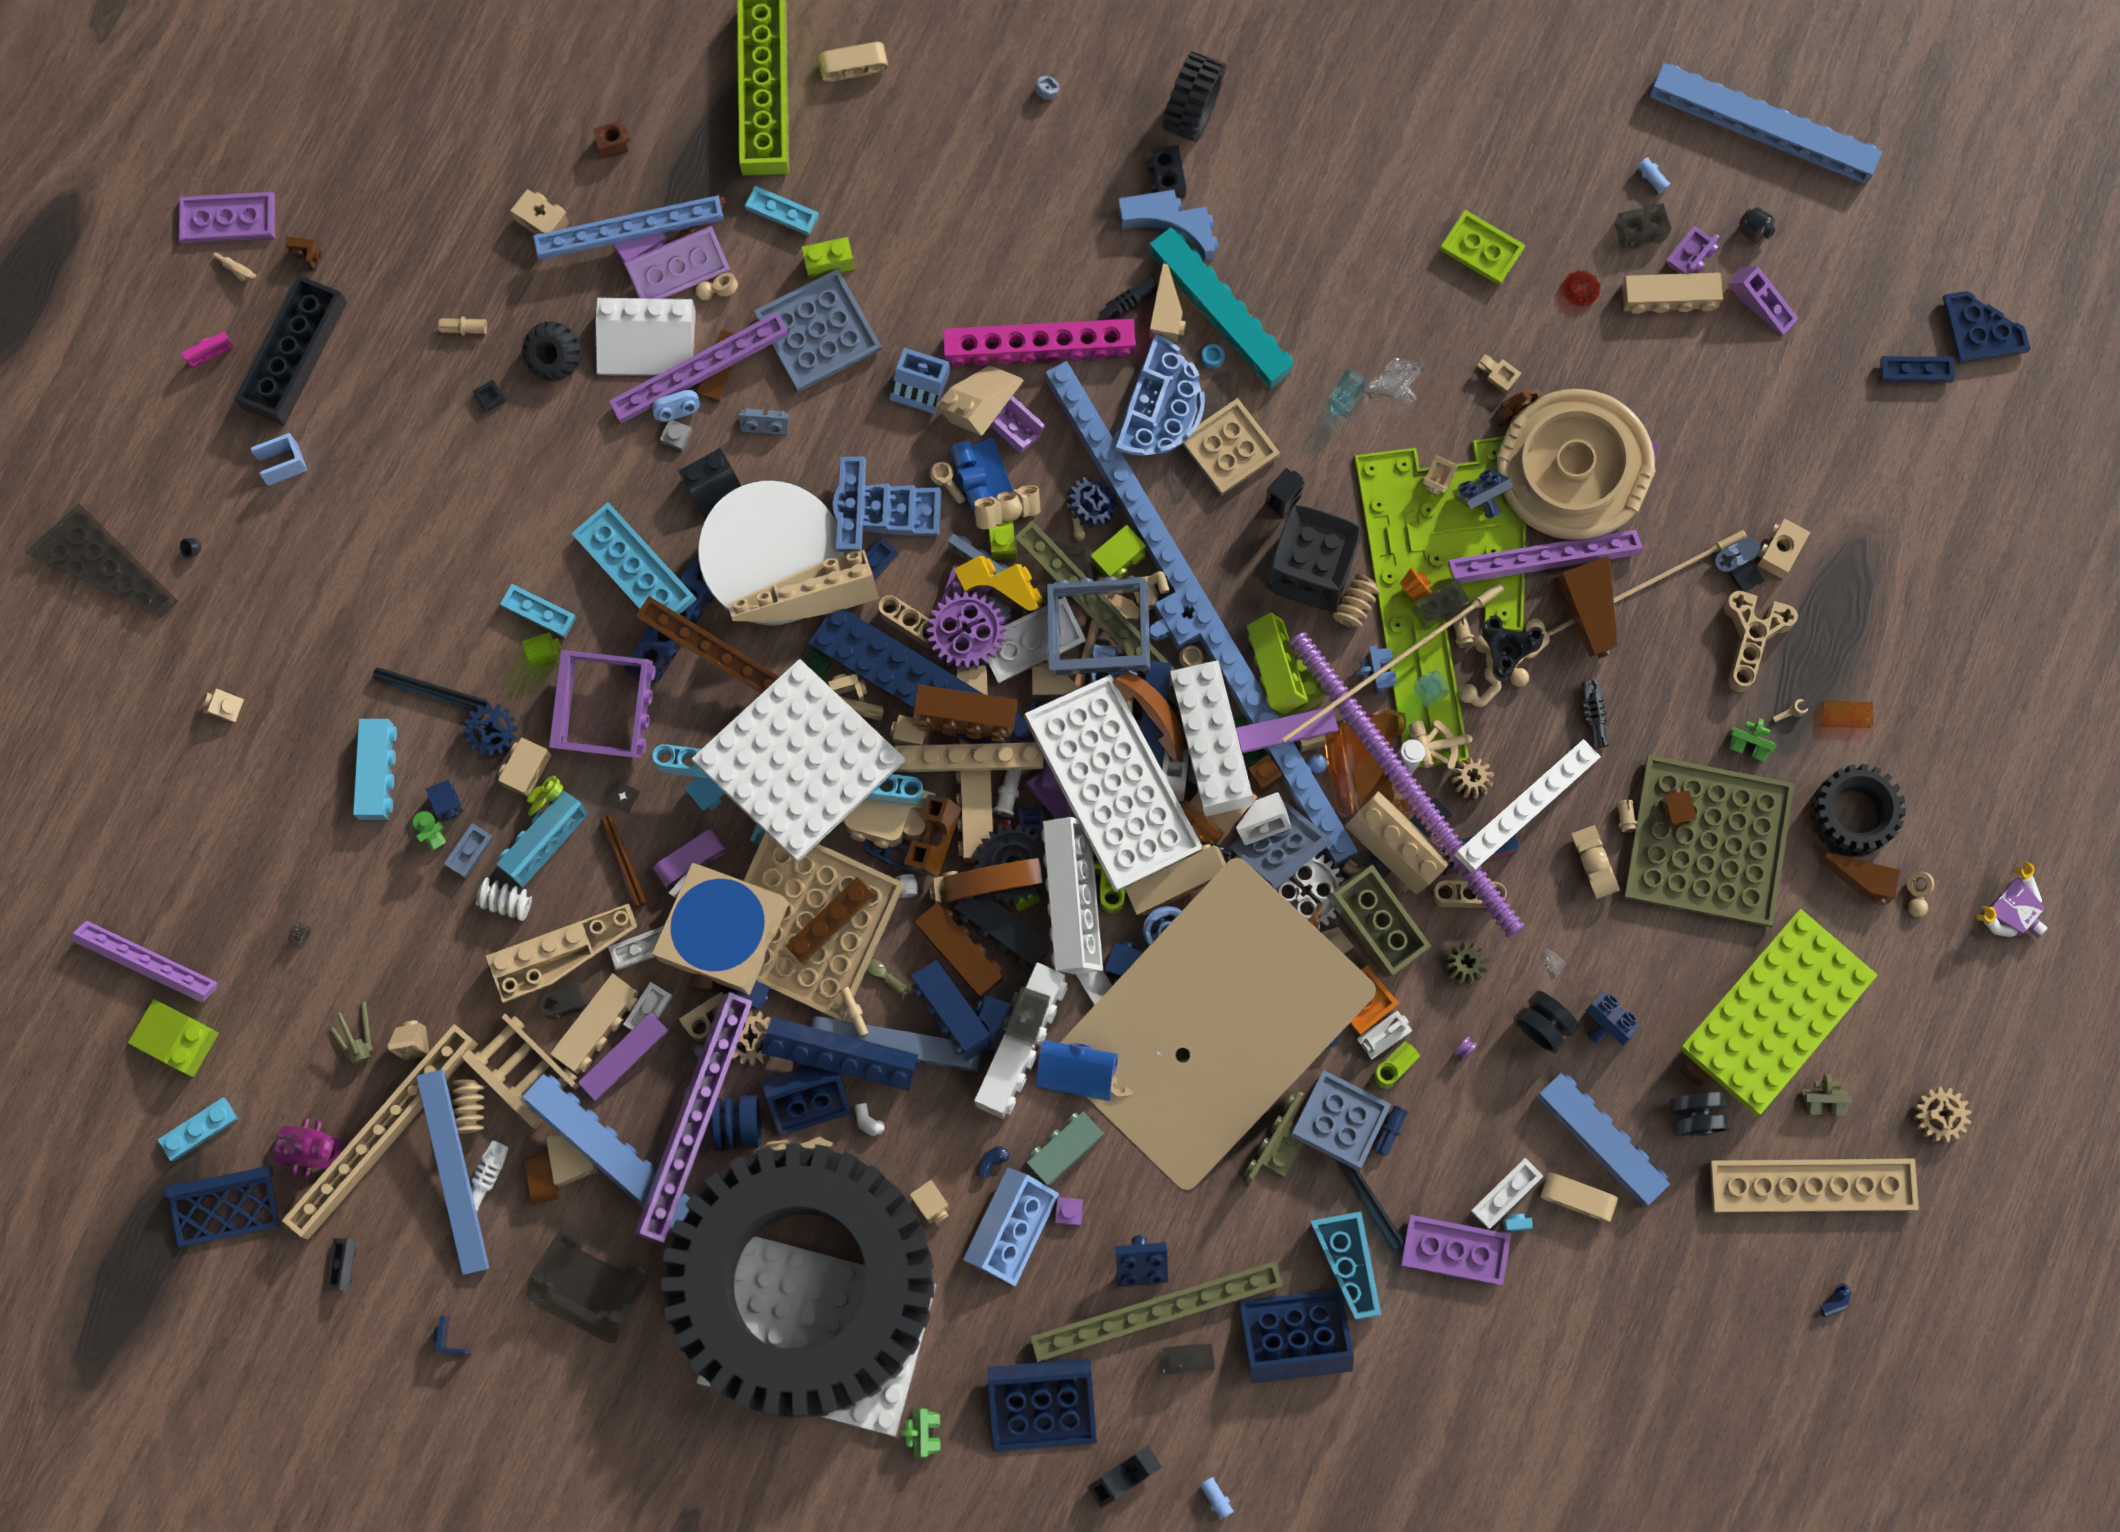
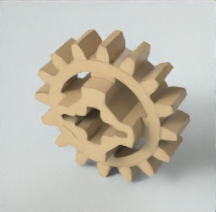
(752, 1052)
(1942, 1104)

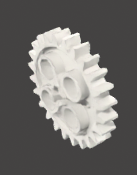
(1319, 874)

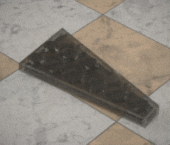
(91, 554)

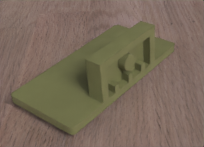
(1282, 1148)

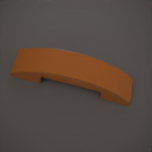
(1158, 710)
(993, 879)

